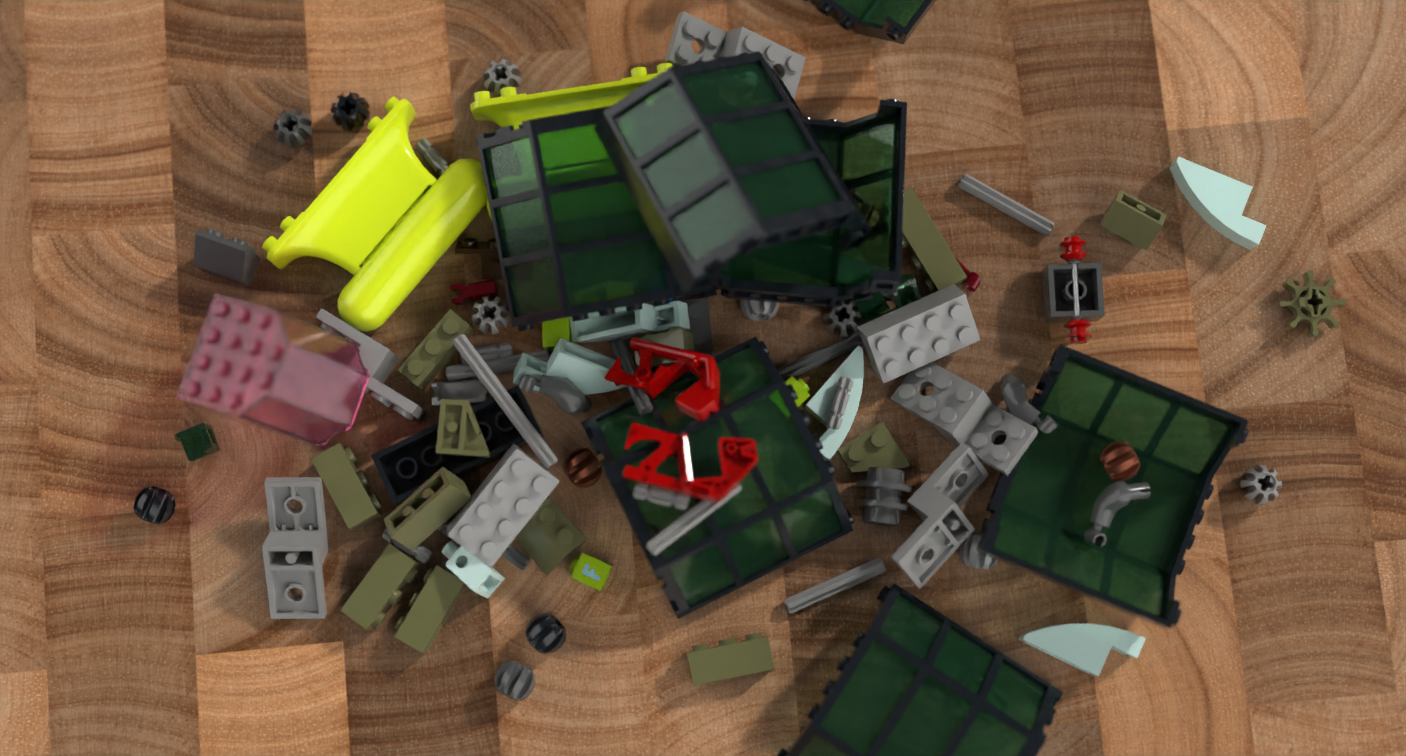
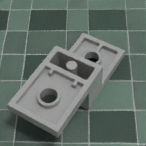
(718, 43)
(379, 363)
(965, 415)
(943, 522)
(295, 548)

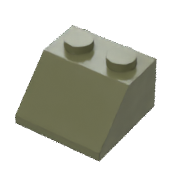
(550, 536)

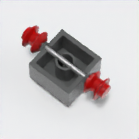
(1073, 291)

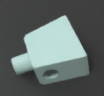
(472, 570)

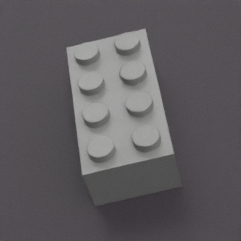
(919, 333)
(502, 505)

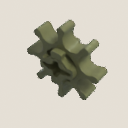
(1314, 295)

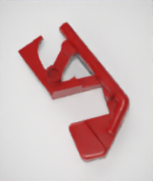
(696, 400)
(735, 454)

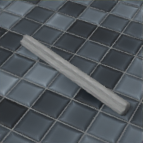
(505, 401)

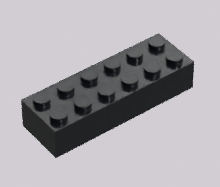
(415, 460)

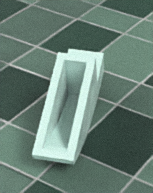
(1218, 201)
(631, 323)
(572, 362)
(821, 402)
(1084, 644)

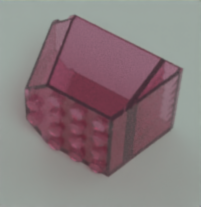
(274, 372)

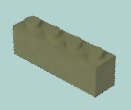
(927, 247)

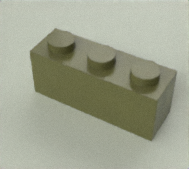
(435, 350)
(347, 486)
(427, 509)
(381, 587)
(430, 609)
(730, 659)

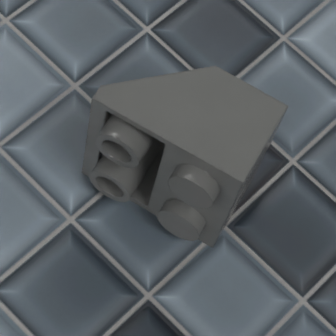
(225, 258)

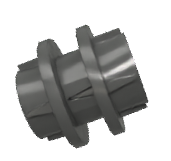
(883, 496)

